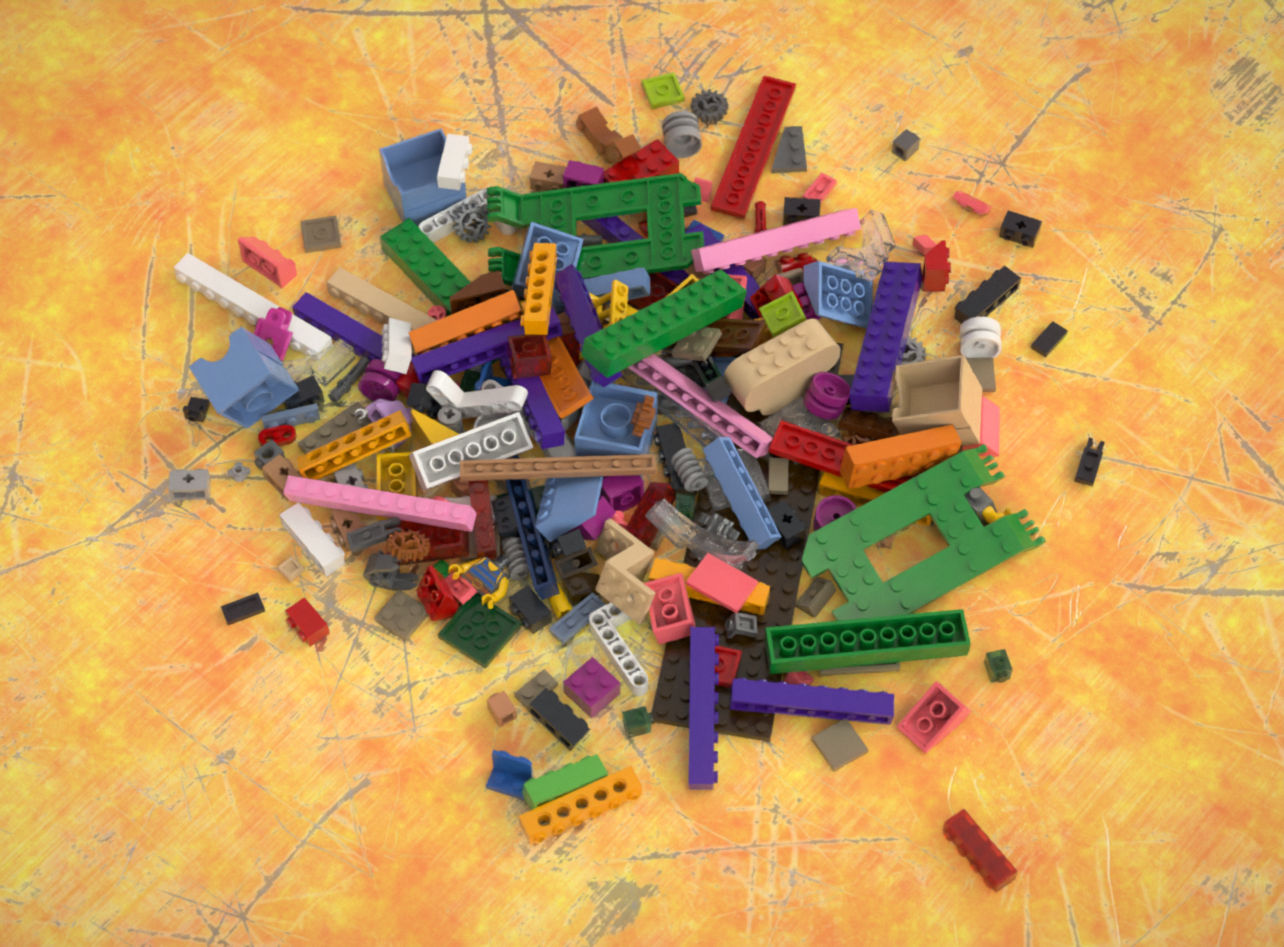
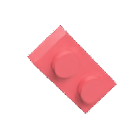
(820, 188)
(978, 206)
(460, 588)

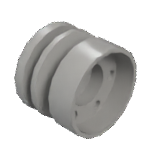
(682, 134)

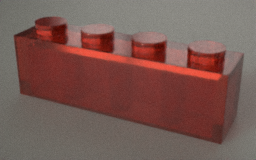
(483, 522)
(639, 524)
(979, 851)

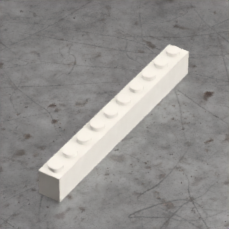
(246, 302)

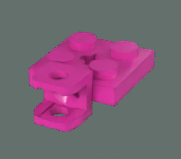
(275, 327)

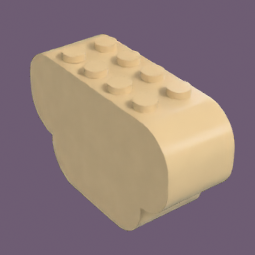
(781, 367)

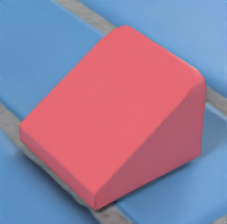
(706, 188)
(923, 244)
(798, 678)

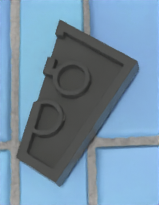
(791, 152)

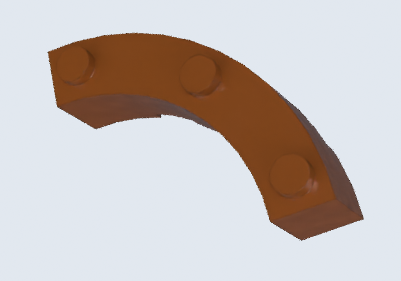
(606, 142)

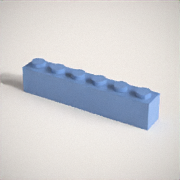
(636, 280)
(741, 492)

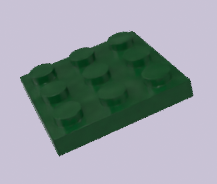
(479, 631)

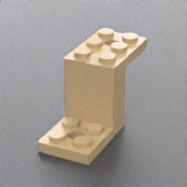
(624, 571)

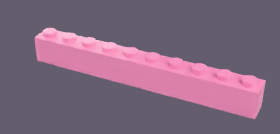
(775, 240)
(701, 404)
(380, 503)

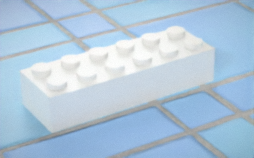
(495, 440)

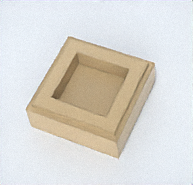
(290, 569)

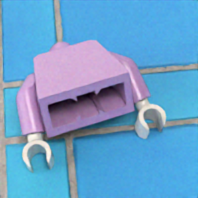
(381, 409)

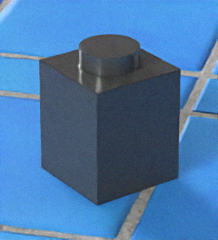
(905, 145)

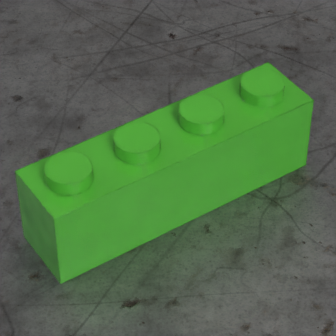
(563, 781)

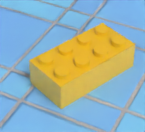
(396, 475)

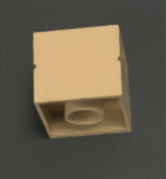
(939, 395)

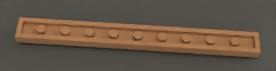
(557, 467)

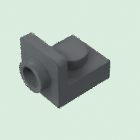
(741, 624)

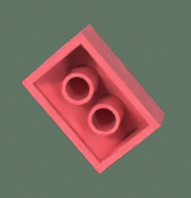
(267, 261)
(988, 429)

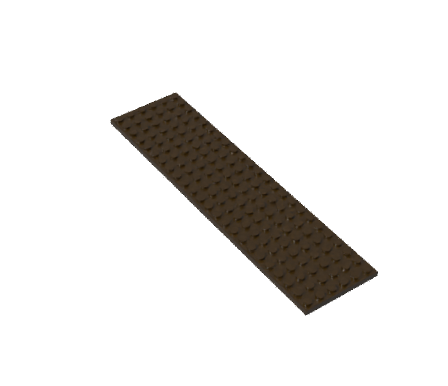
(772, 566)

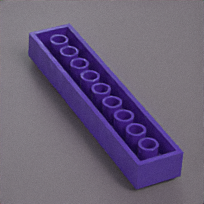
(886, 337)

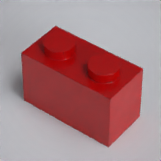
(307, 622)

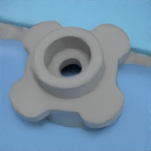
(241, 476)

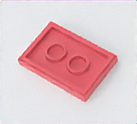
(722, 583)

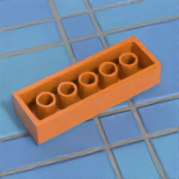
(467, 322)
(898, 456)

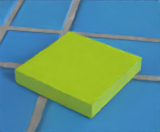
(663, 90)
(782, 314)

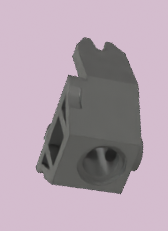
(384, 573)

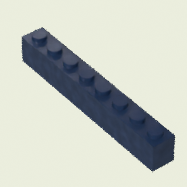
(532, 539)

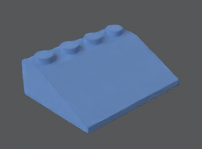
(567, 253)
(838, 293)
(567, 504)

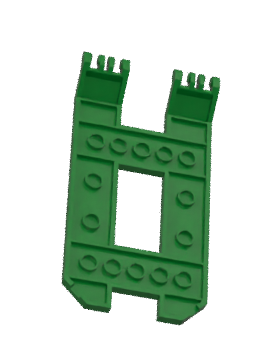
(660, 196)
(933, 493)

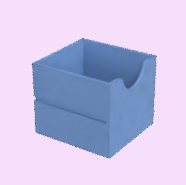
(411, 177)
(246, 380)
(607, 419)

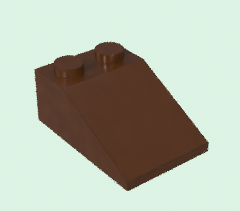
(480, 290)

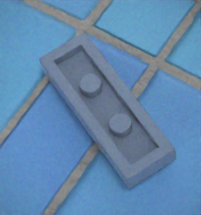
(292, 417)
(576, 618)

